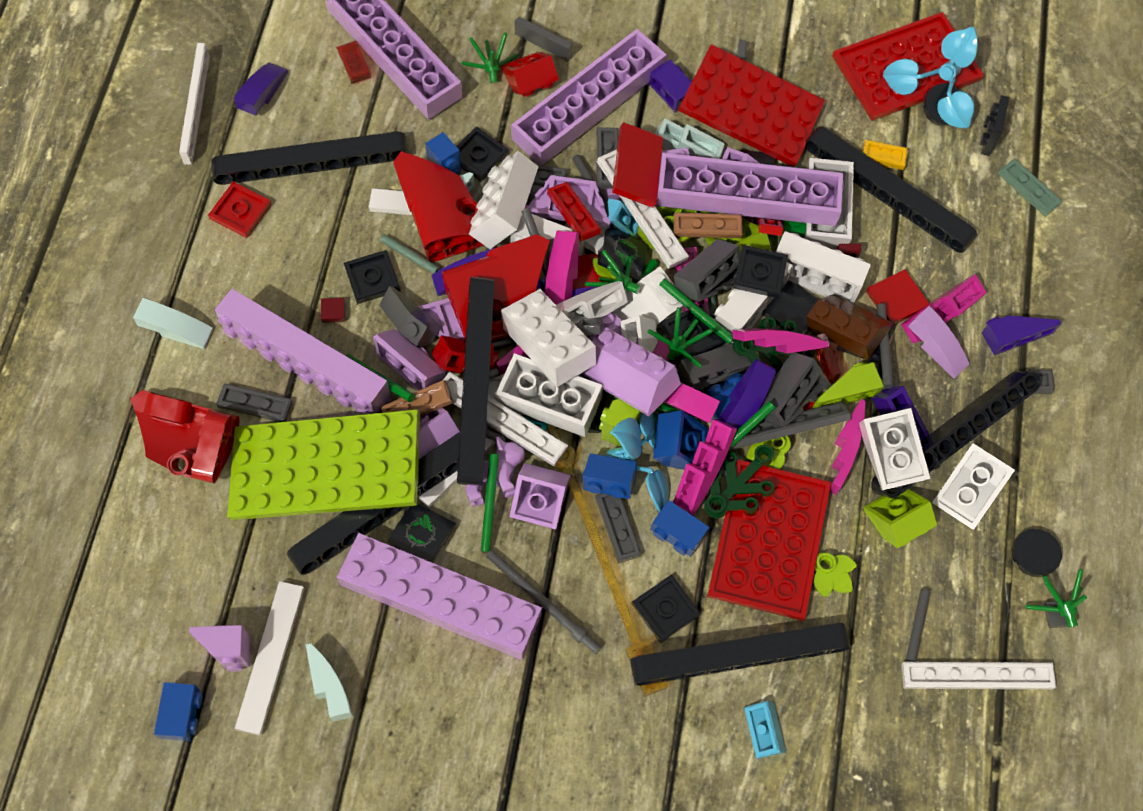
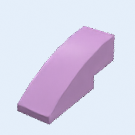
(939, 342)

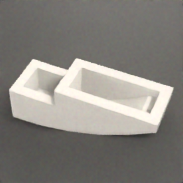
(594, 302)

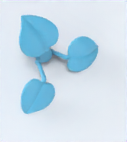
(961, 50)
(629, 436)

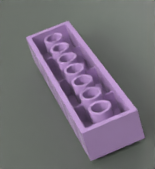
(399, 53)
(587, 97)
(750, 189)
(302, 354)
(440, 596)

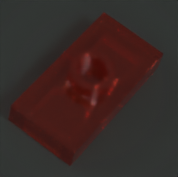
(353, 62)
(828, 360)

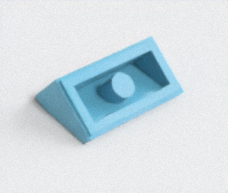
(622, 218)
(765, 729)

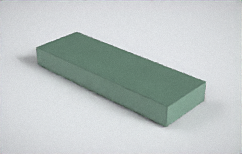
(1030, 187)

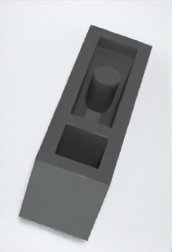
(409, 318)

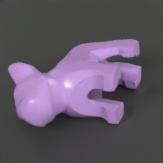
(509, 457)

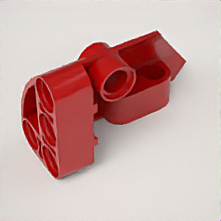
(437, 205)
(515, 276)
(186, 431)

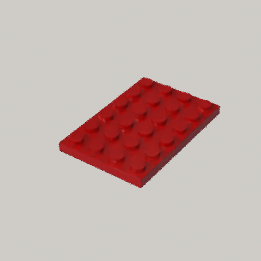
(918, 41)
(752, 105)
(772, 554)

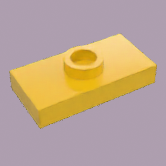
(886, 154)

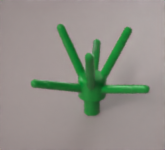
(491, 65)
(615, 270)
(679, 343)
(1064, 607)

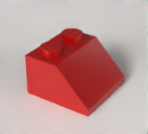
(530, 73)

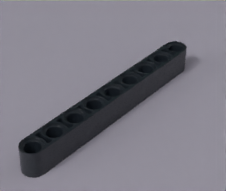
(308, 158)
(894, 191)
(475, 382)
(971, 423)
(344, 528)
(739, 654)

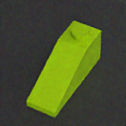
(858, 383)

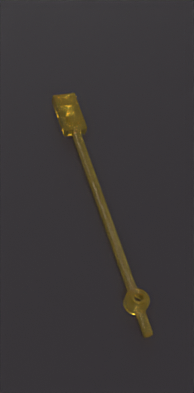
(638, 647)

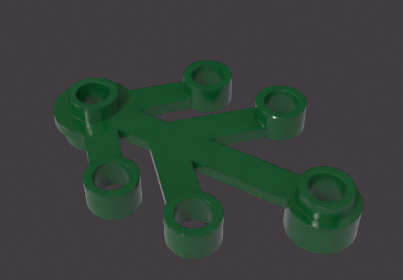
(769, 352)
(737, 485)

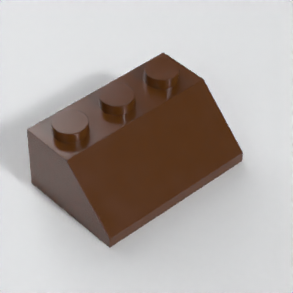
(848, 325)

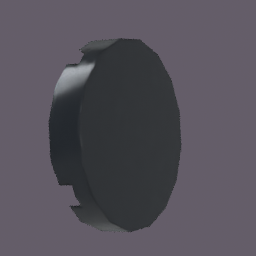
(931, 101)
(1036, 552)

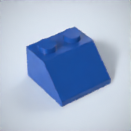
(677, 439)

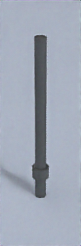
(579, 633)

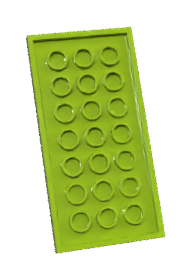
(325, 465)

